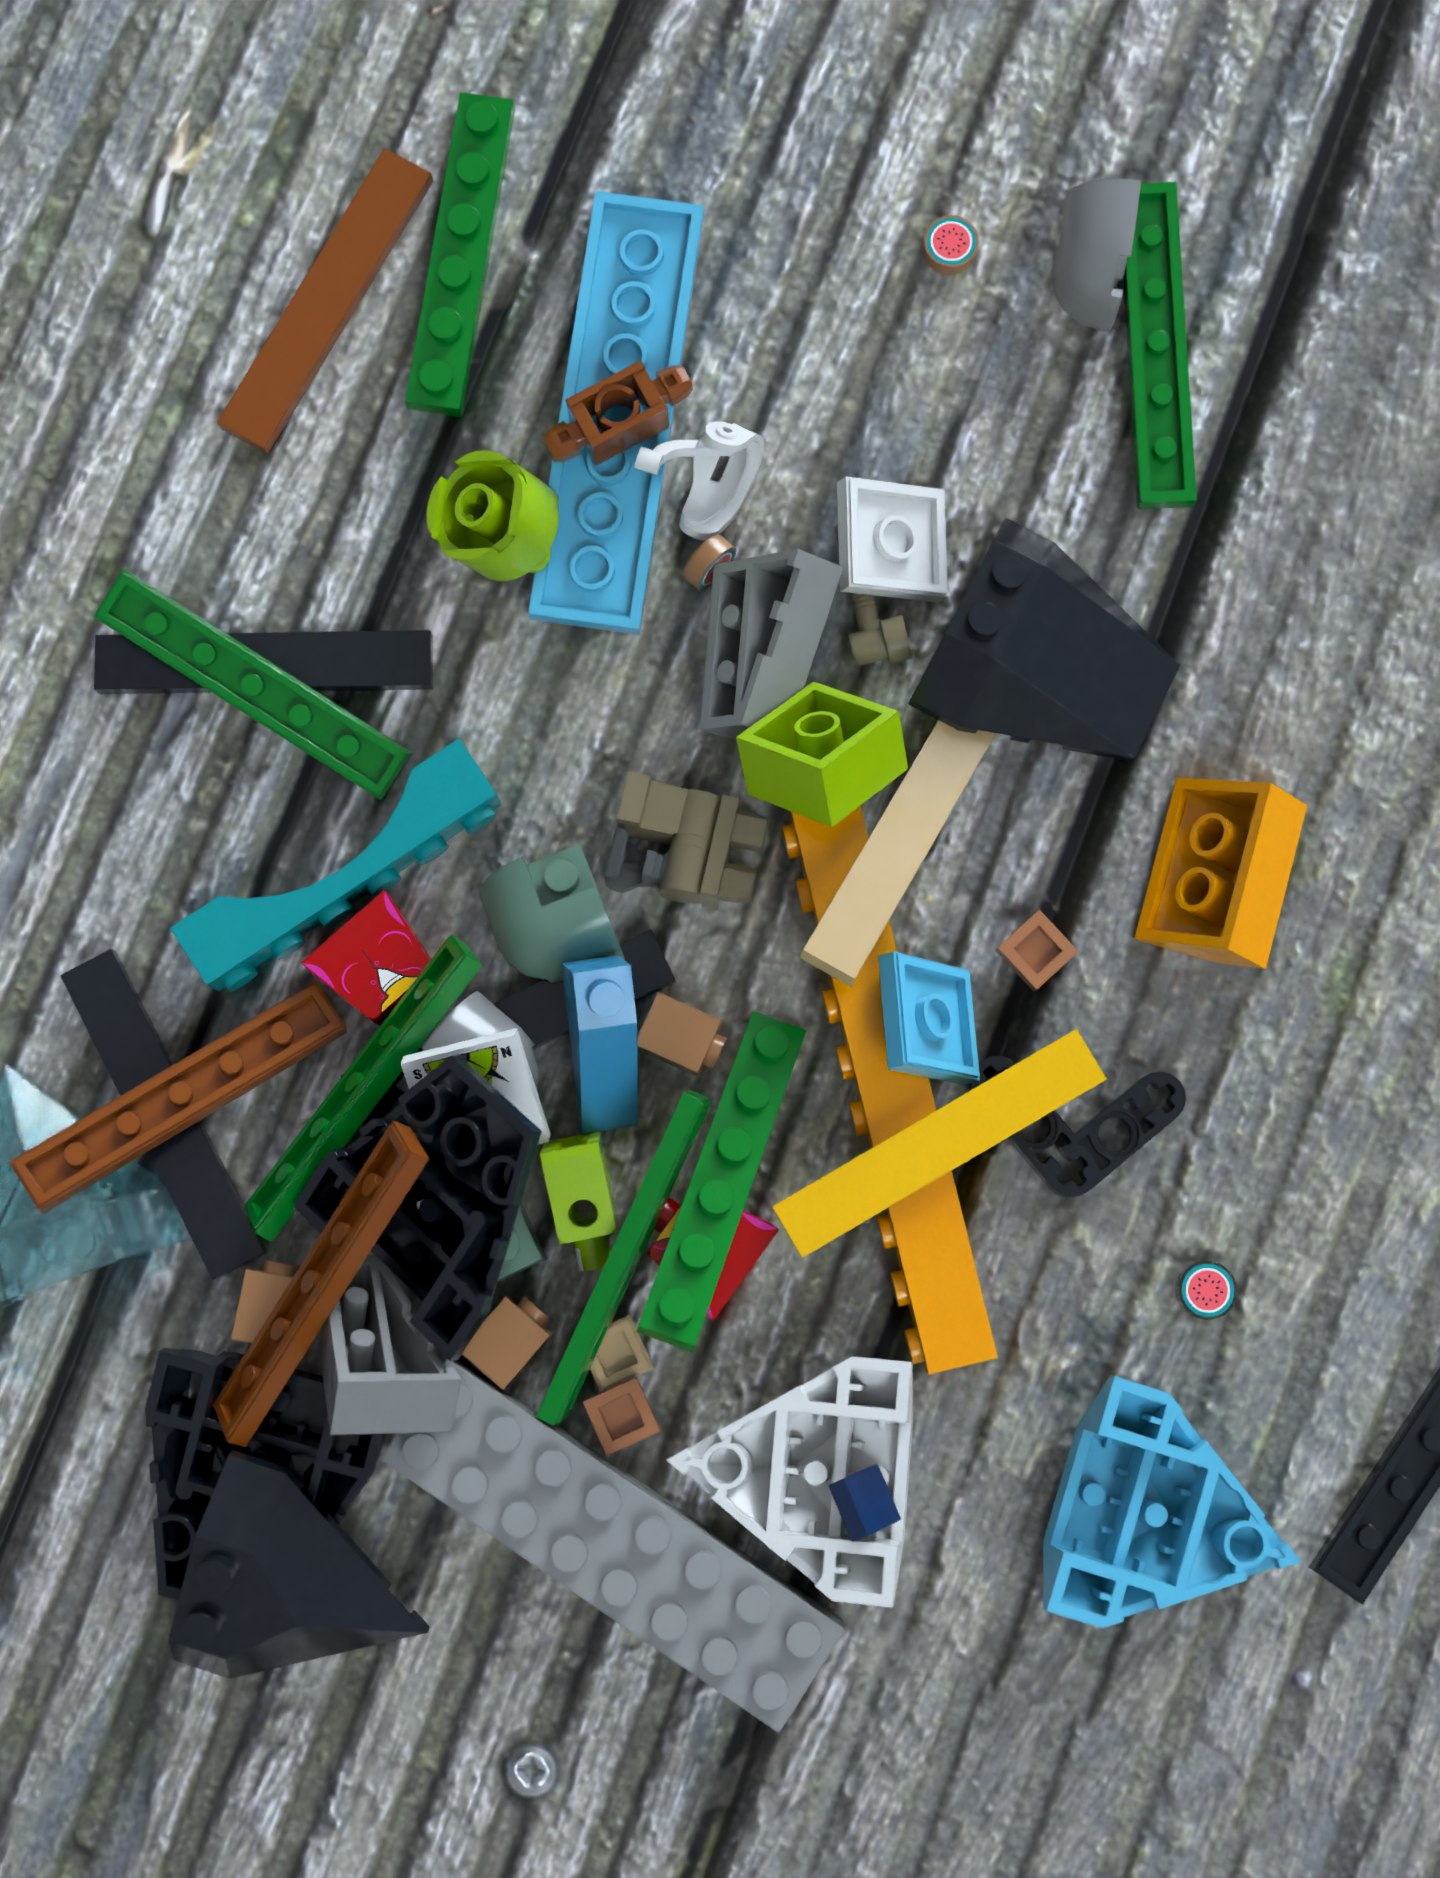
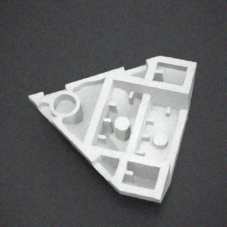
(781, 1458)

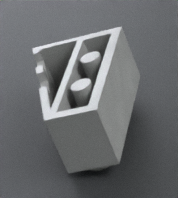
(379, 1366)

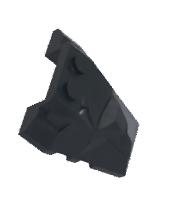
(460, 1210)
(193, 1449)

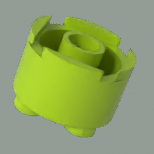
(494, 516)

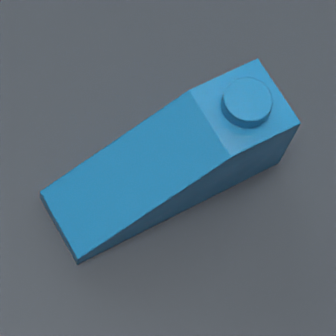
(602, 1041)

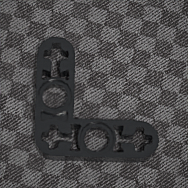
(1085, 1142)

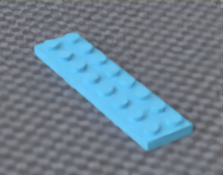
(627, 311)

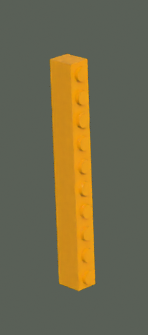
(928, 1226)

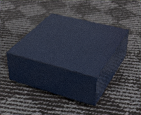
(864, 1502)

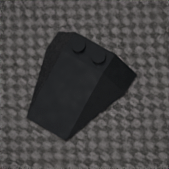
(1045, 656)

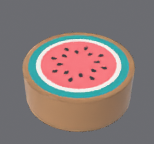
(950, 245)
(701, 563)

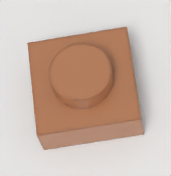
(1036, 950)
(621, 1416)

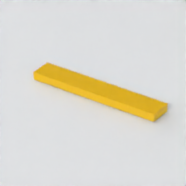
(938, 1143)

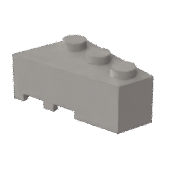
(762, 635)

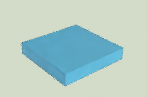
(928, 1019)

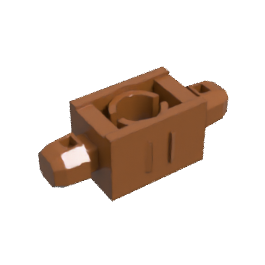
(669, 387)

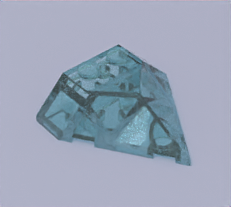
(105, 1223)

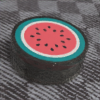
(1206, 1290)

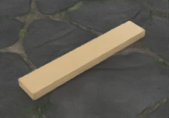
(895, 851)

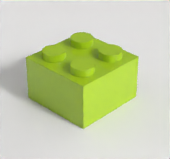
(822, 753)

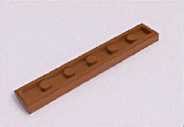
(325, 301)
(177, 1097)
(319, 1282)

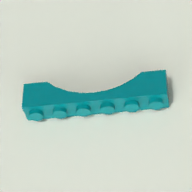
(239, 934)

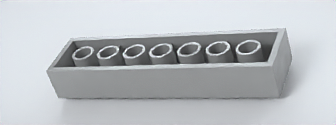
(622, 1548)

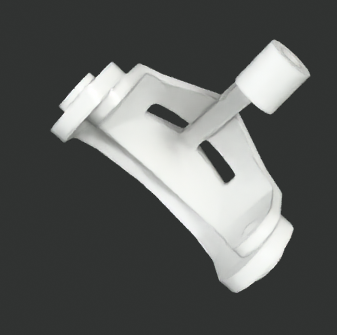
(711, 503)

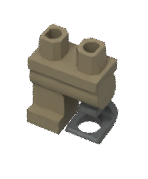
(700, 838)

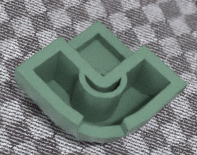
(548, 914)

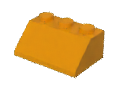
(1222, 870)

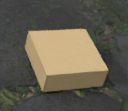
(620, 1355)

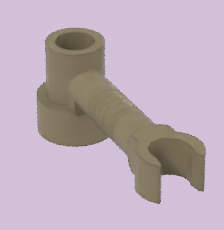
(876, 637)

